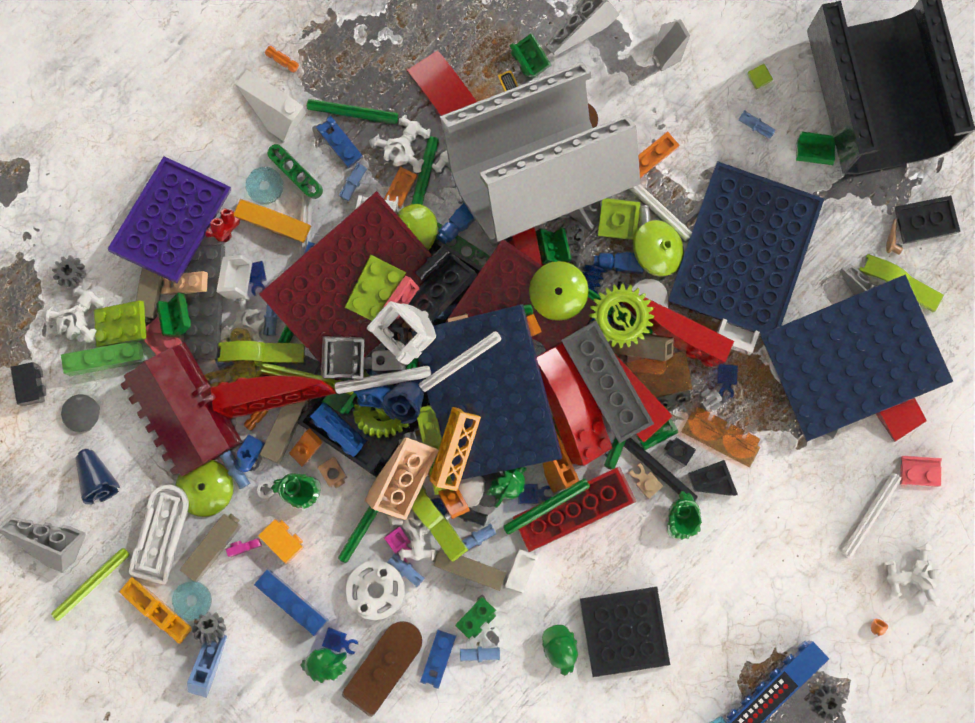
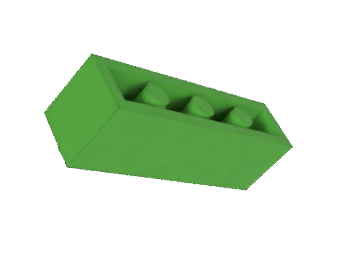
(102, 358)

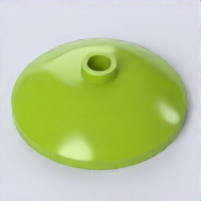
(420, 222)
(651, 249)
(543, 290)
(217, 490)

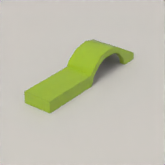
(887, 271)
(262, 352)
(431, 436)
(438, 526)

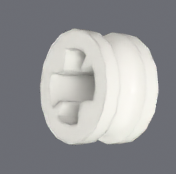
(262, 494)

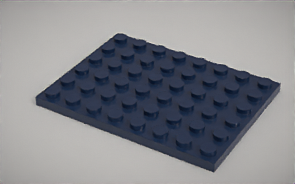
(746, 249)
(856, 358)
(499, 387)

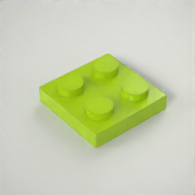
(618, 218)

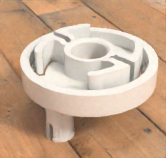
(365, 604)

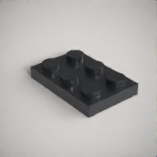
(927, 219)

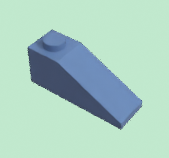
(205, 668)

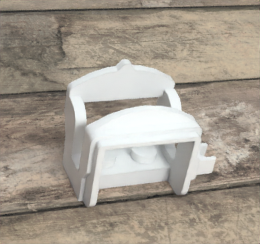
(415, 318)

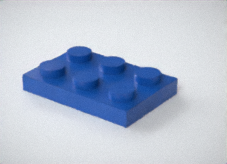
(338, 429)

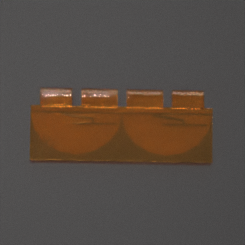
(724, 441)

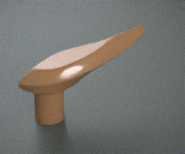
(890, 245)

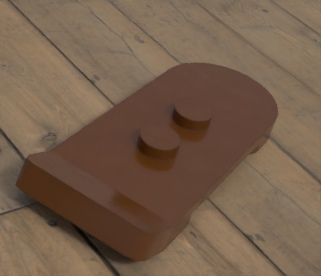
(384, 667)

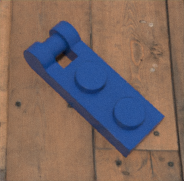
(339, 142)
(438, 658)

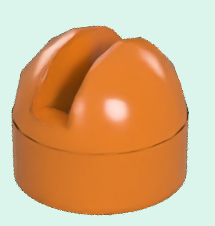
(878, 627)

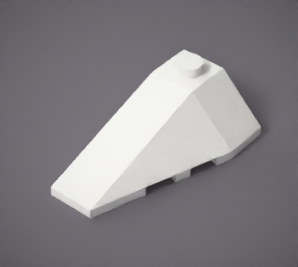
(272, 106)

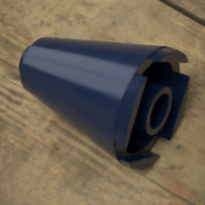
(404, 401)
(94, 478)

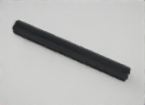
(657, 468)

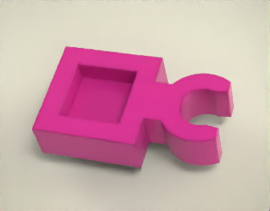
(397, 539)
(239, 547)

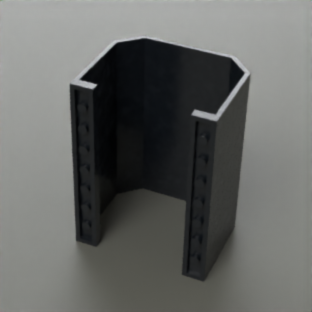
(890, 86)

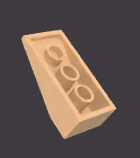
(401, 478)

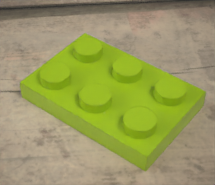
(374, 288)
(120, 323)

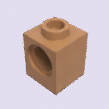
(326, 467)

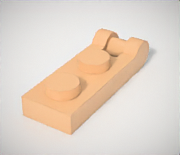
(188, 283)

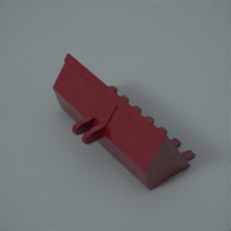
(180, 409)

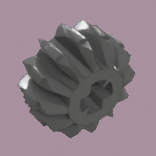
(66, 264)
(210, 634)
(835, 698)

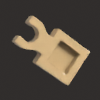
(647, 482)

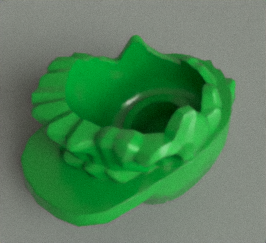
(507, 486)
(298, 489)
(684, 517)
(560, 648)
(324, 665)

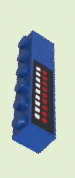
(780, 685)

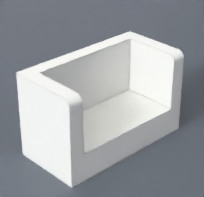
(234, 277)
(743, 339)
(521, 571)

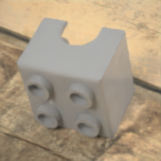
(342, 357)

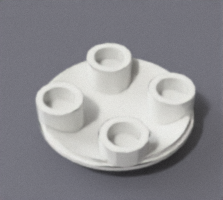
(472, 490)

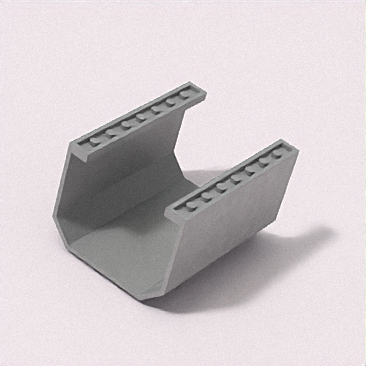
(536, 154)

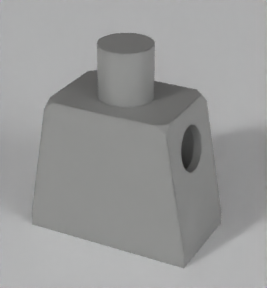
(378, 357)

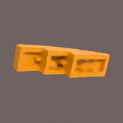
(272, 220)
(155, 610)

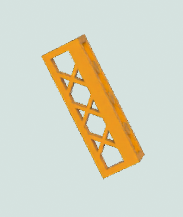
(450, 449)

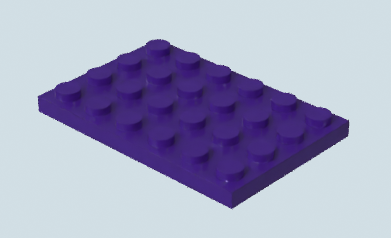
(169, 219)

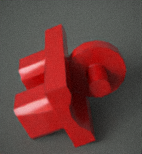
(223, 226)

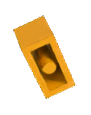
(281, 540)

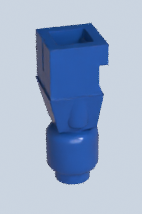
(457, 223)
(621, 262)

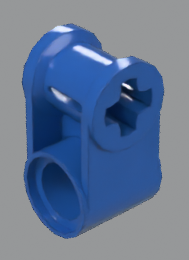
(372, 396)
(248, 453)

